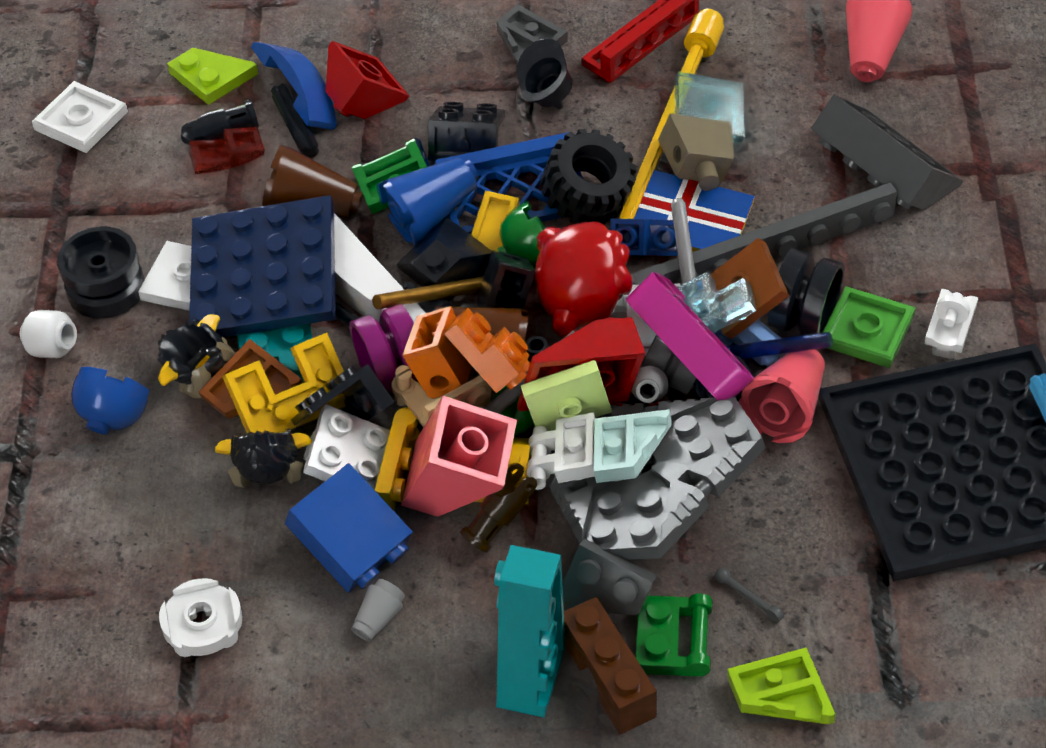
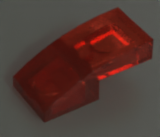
(235, 149)

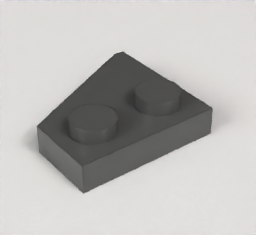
(522, 28)
(612, 579)

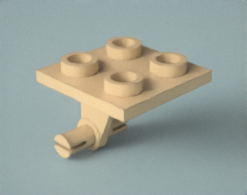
(411, 393)

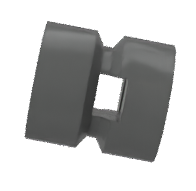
(677, 373)

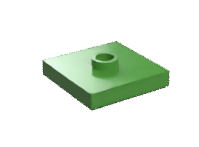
(869, 326)

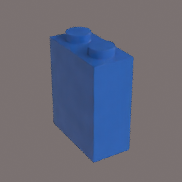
(349, 528)

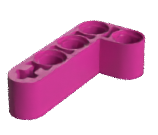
(688, 337)

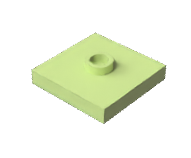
(566, 395)

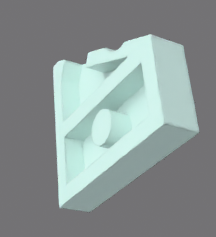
(627, 443)

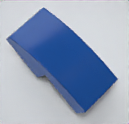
(647, 236)

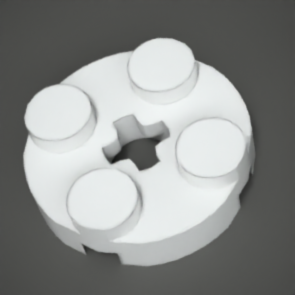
(204, 637)

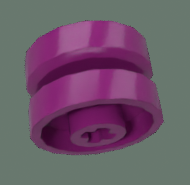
(382, 343)

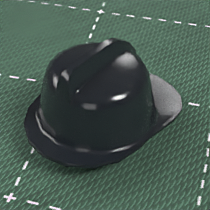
(544, 74)

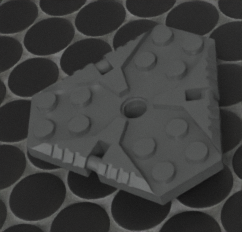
(648, 514)

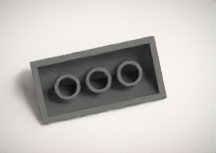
(883, 154)

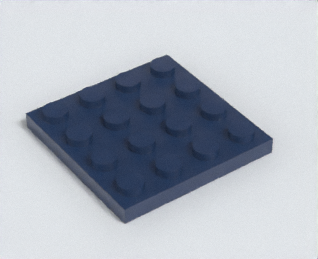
(264, 266)

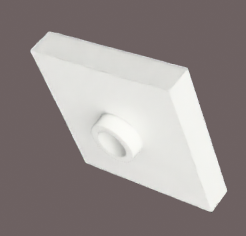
(79, 116)
(169, 277)

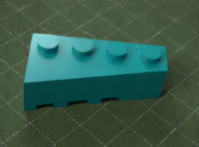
(529, 629)

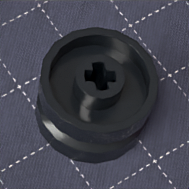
(100, 271)
(811, 293)

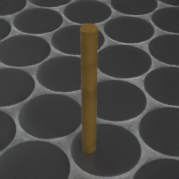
(426, 293)

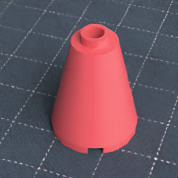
(874, 34)
(785, 396)

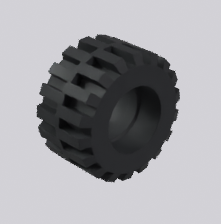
(596, 156)

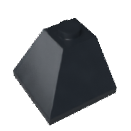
(445, 256)

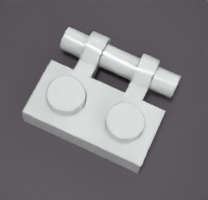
(573, 450)

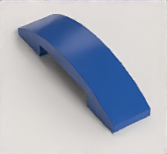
(312, 100)

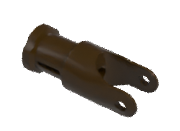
(499, 509)

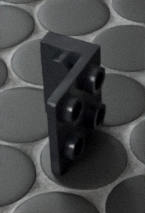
(463, 130)
(362, 391)

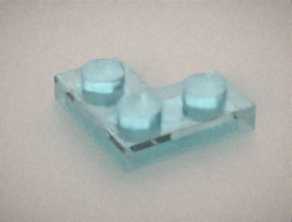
(719, 307)

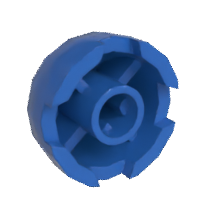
(107, 400)

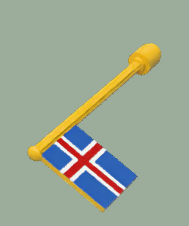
(710, 214)

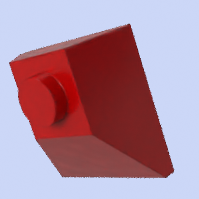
(360, 83)

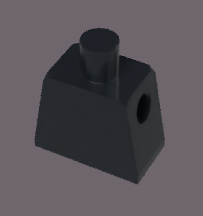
(505, 281)

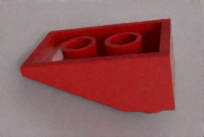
(609, 342)

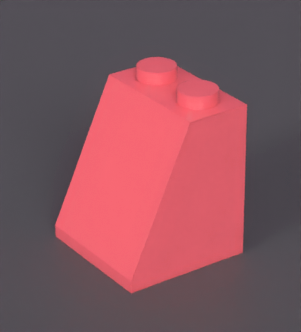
(458, 457)

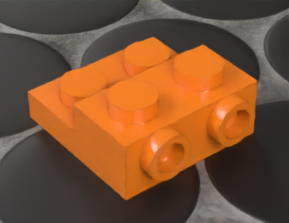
(497, 358)

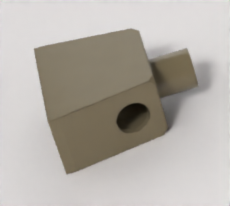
(698, 148)

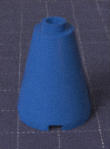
(426, 196)

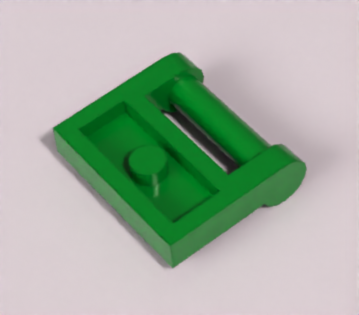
(388, 166)
(660, 632)

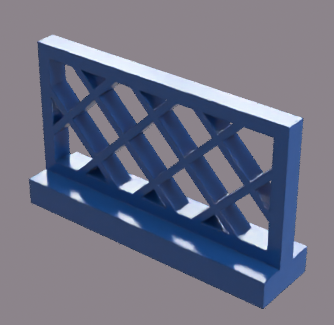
(506, 165)

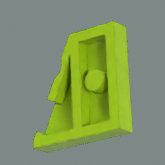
(210, 73)
(782, 688)

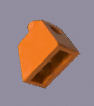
(433, 356)

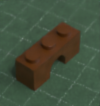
(621, 681)

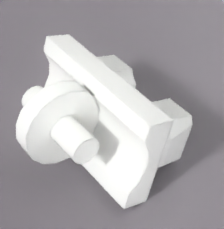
(950, 323)

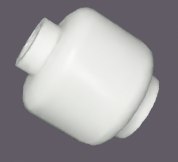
(48, 334)

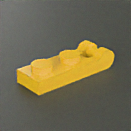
(397, 457)

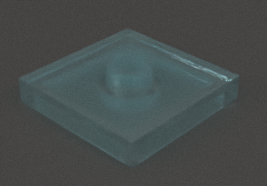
(711, 100)

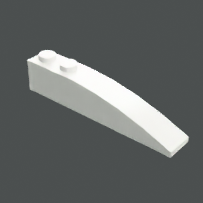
(361, 275)

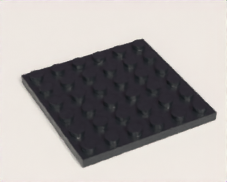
(947, 459)

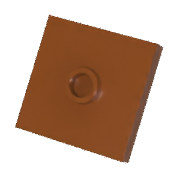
(760, 271)

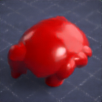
(581, 274)

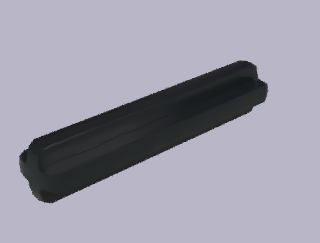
(299, 130)

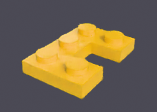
(263, 409)

